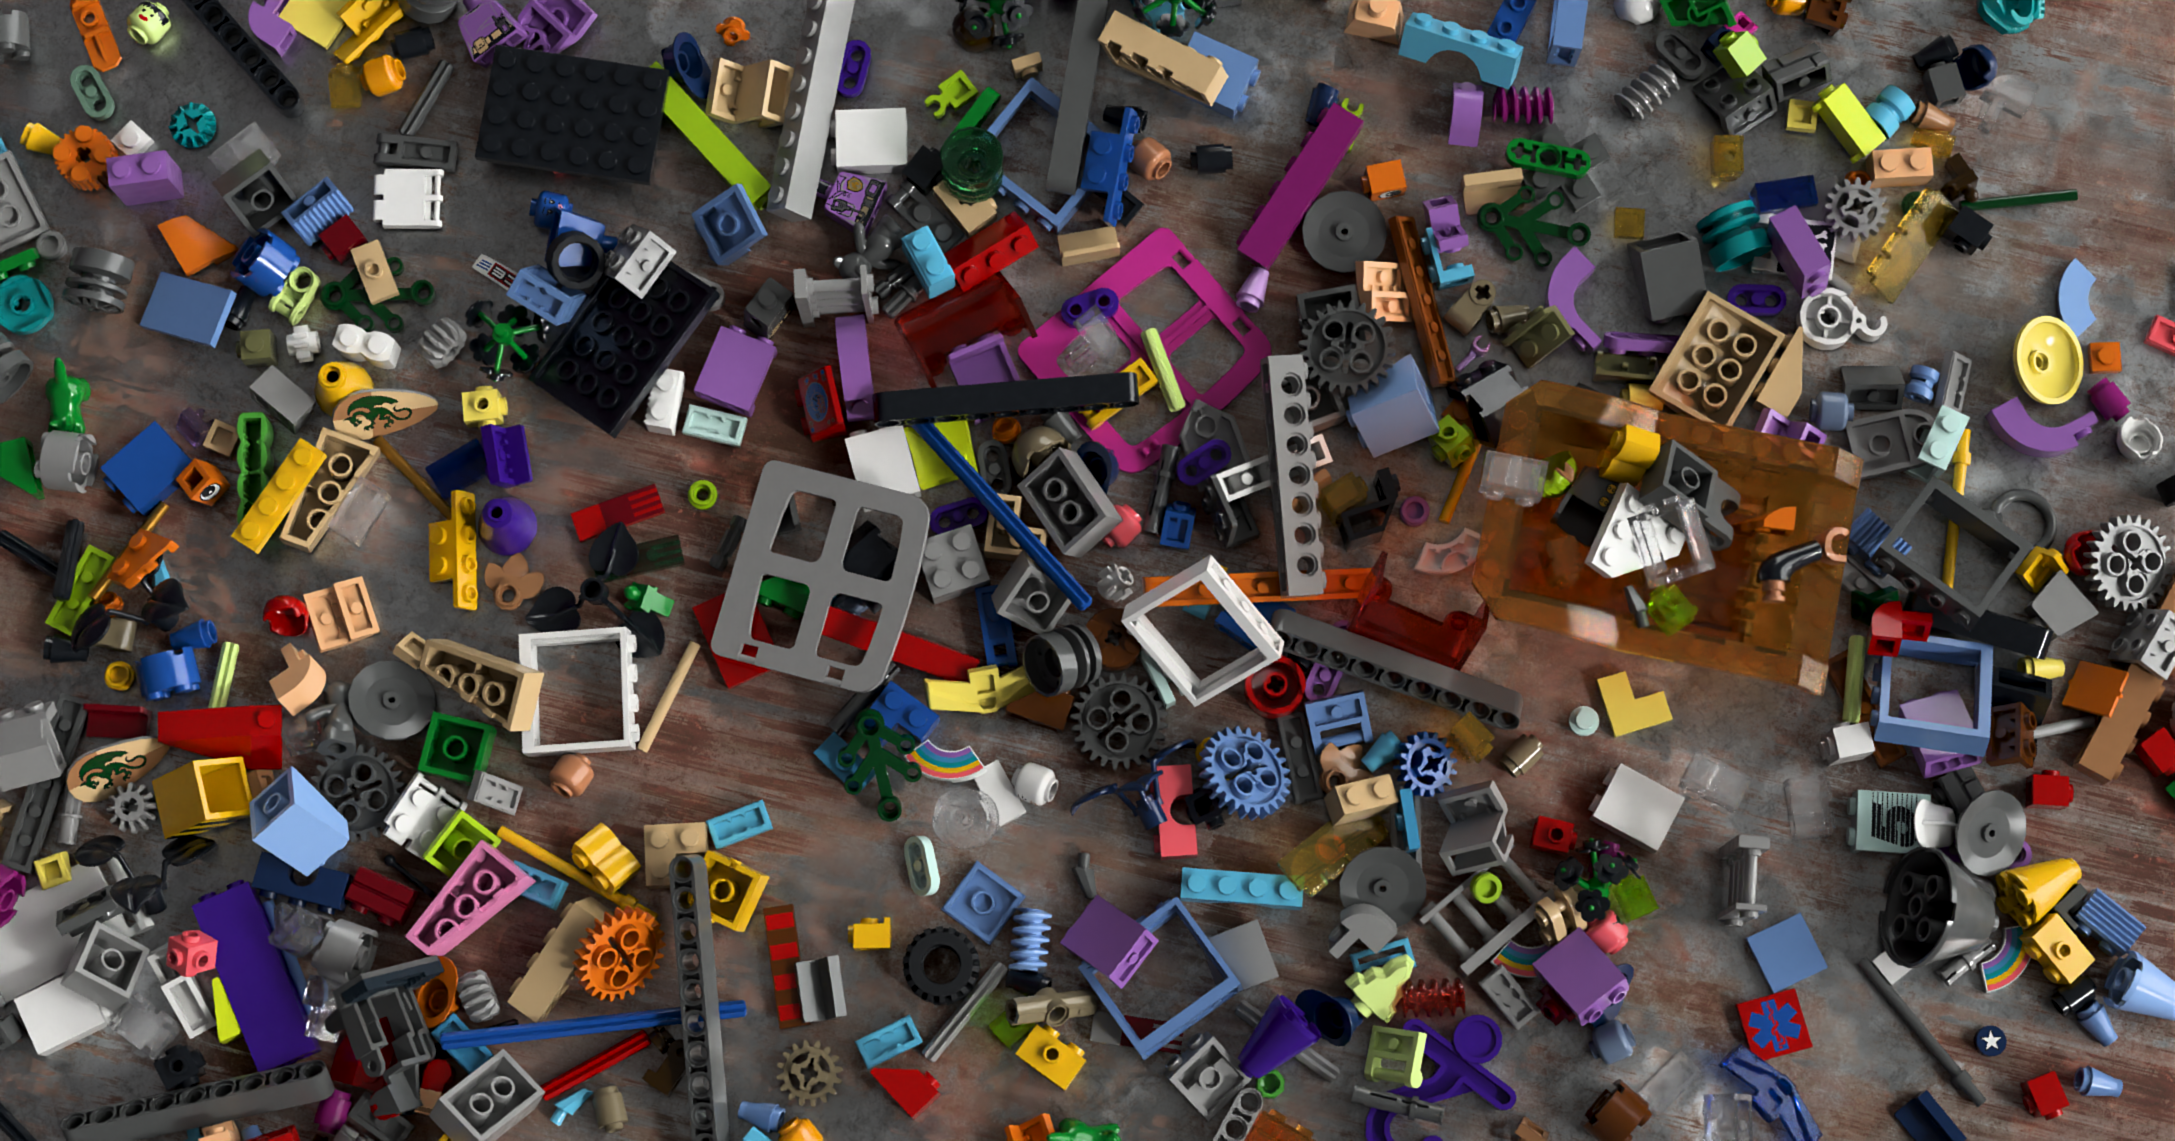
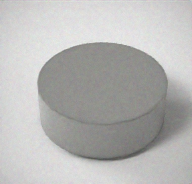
(51, 245)

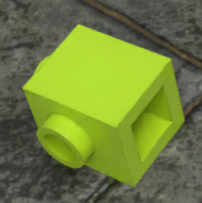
(1739, 53)

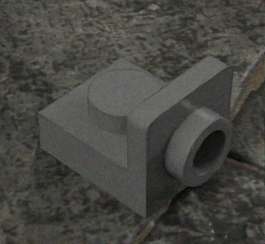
(2070, 903)

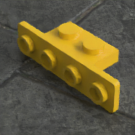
(367, 22)
(454, 550)

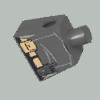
(770, 308)

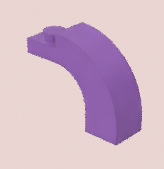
(1565, 279)
(855, 367)
(2027, 437)

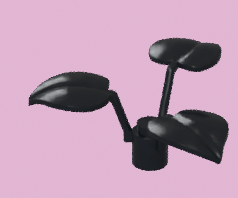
(610, 553)
(160, 609)
(141, 890)

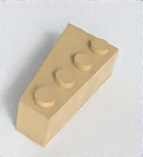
(1162, 59)
(328, 488)
(490, 682)
(550, 969)

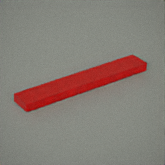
(910, 650)

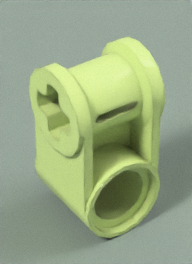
(295, 297)

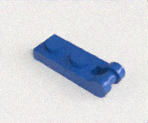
(995, 629)

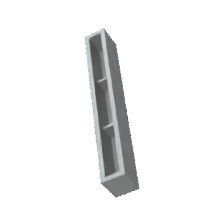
(809, 109)

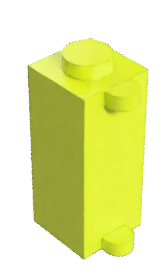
(1848, 121)

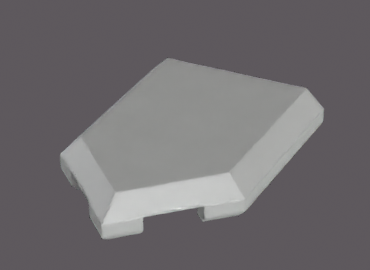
(1844, 248)
(1210, 423)

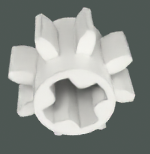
(303, 343)
(1115, 583)

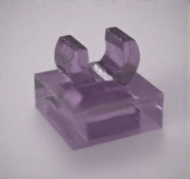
(193, 427)

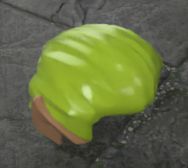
(1560, 474)

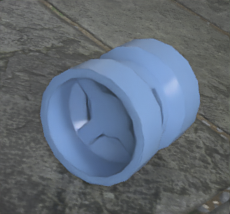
(1921, 384)

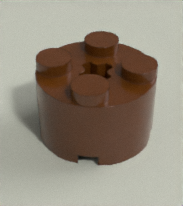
(1119, 657)
(1616, 1114)

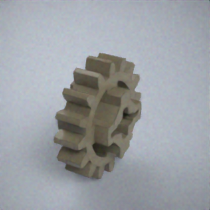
(796, 1069)

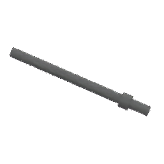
(1960, 1078)

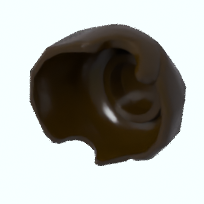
(964, 36)

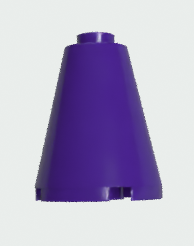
(507, 526)
(1277, 1038)

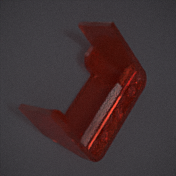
(959, 319)
(1410, 630)

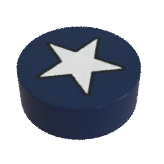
(1990, 1041)

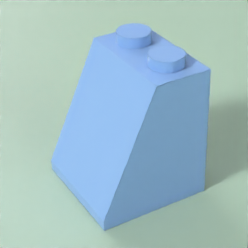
(1395, 411)
(297, 823)

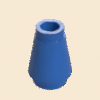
(196, 635)

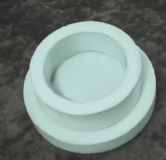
(1583, 721)

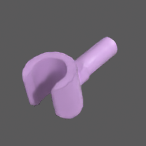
(1474, 352)

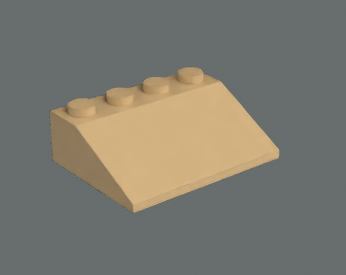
(1716, 362)

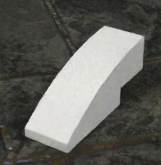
(183, 995)

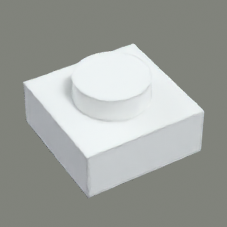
(132, 139)

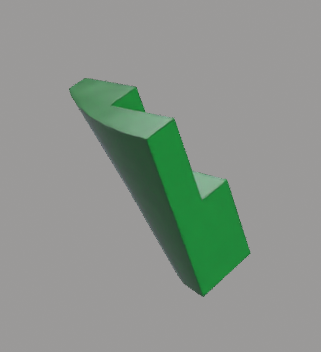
(1698, 12)

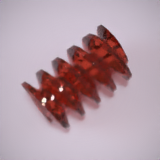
(1433, 997)

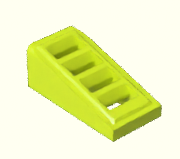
(226, 1021)

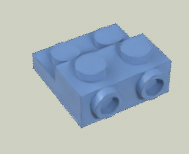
(729, 225)

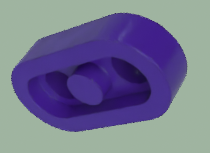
(854, 70)
(1755, 298)
(1088, 300)
(1203, 462)
(957, 514)

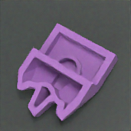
(555, 23)

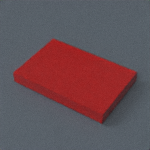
(733, 671)

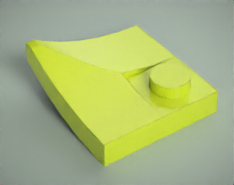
(928, 465)

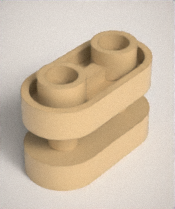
(1558, 916)

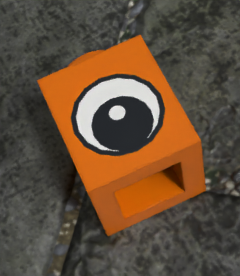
(1384, 180)
(203, 482)

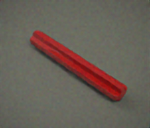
(595, 1065)

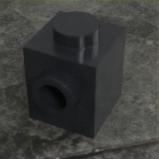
(924, 170)
(1968, 231)

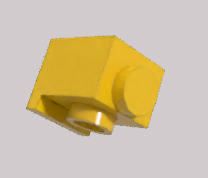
(871, 934)

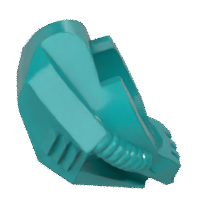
(2010, 15)

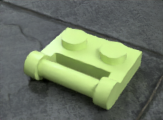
(1399, 1046)

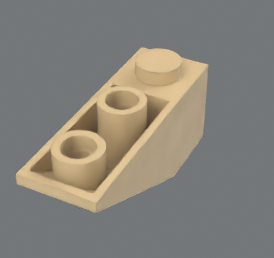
(1785, 378)

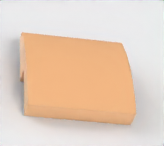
(1383, 288)
(341, 614)

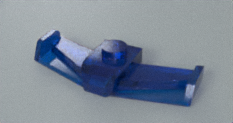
(1773, 1095)

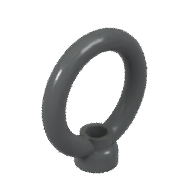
(2037, 500)

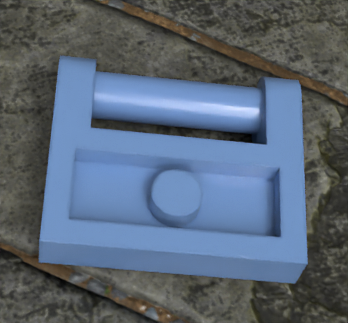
(1338, 712)

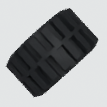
(914, 965)

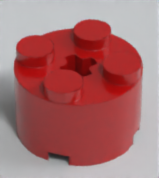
(1264, 700)

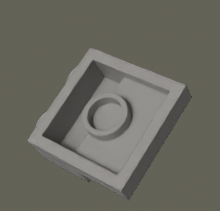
(1206, 1074)

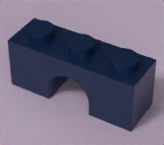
(277, 878)

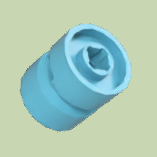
(1891, 108)

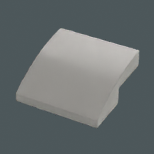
(1245, 954)

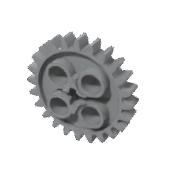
(2127, 563)

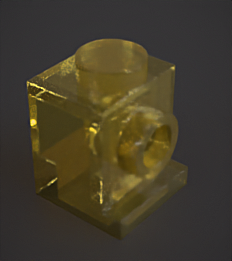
(1726, 145)

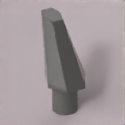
(1637, 607)
(1085, 876)

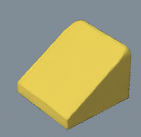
(53, 870)

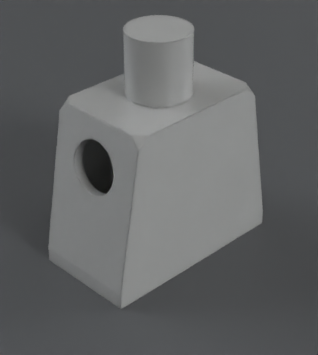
(2060, 606)

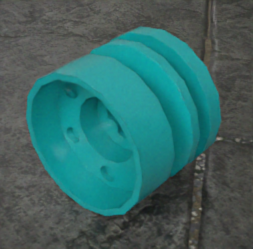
(1735, 240)

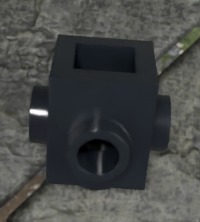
(1199, 813)
(170, 1067)

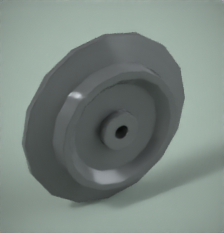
(1349, 214)
(393, 682)
(1990, 833)
(1387, 866)

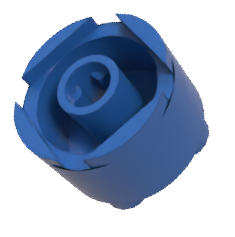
(264, 263)
(166, 673)

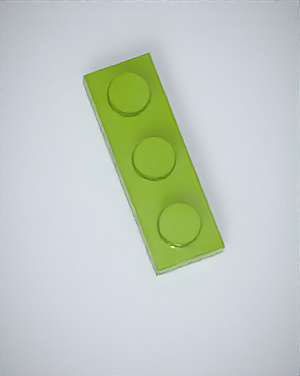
(88, 572)

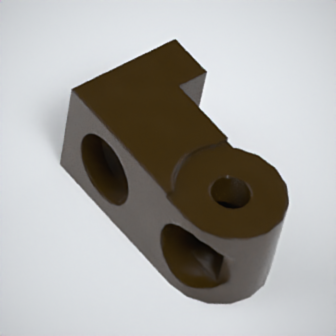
(670, 1071)

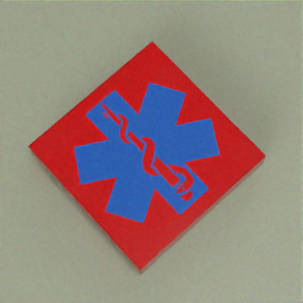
(1774, 1025)

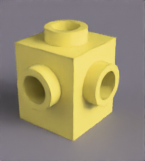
(475, 403)

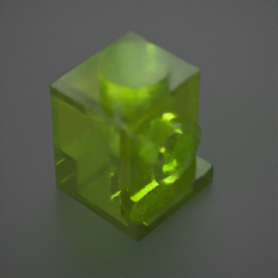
(1670, 617)

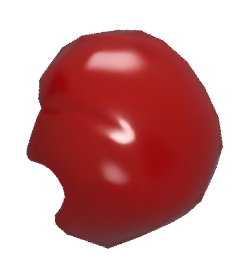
(2074, 550)
(286, 615)

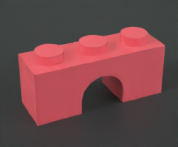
(1174, 839)

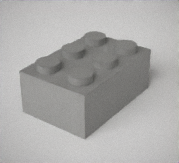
(1070, 502)
(487, 1101)

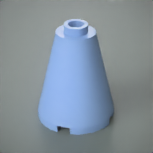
(2140, 988)

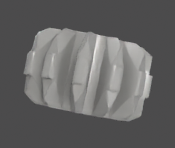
(441, 342)
(130, 819)
(478, 996)

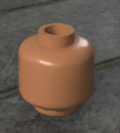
(1150, 159)
(571, 775)

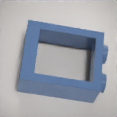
(1566, 32)
(539, 293)

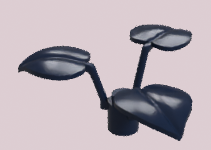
(1148, 808)

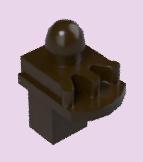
(1963, 180)

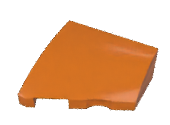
(195, 244)
(1775, 522)

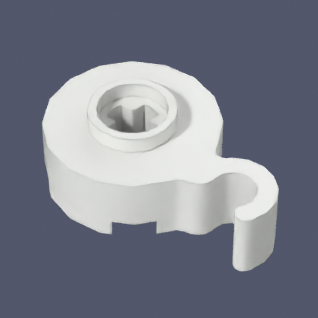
(1845, 316)

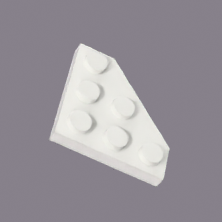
(1614, 547)

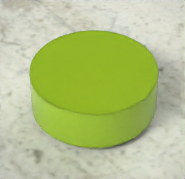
(1485, 887)

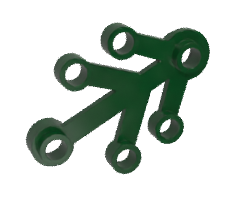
(1528, 224)
(360, 295)
(878, 758)

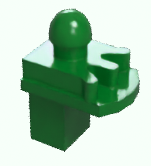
(645, 599)

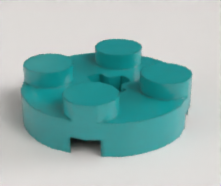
(38, 312)

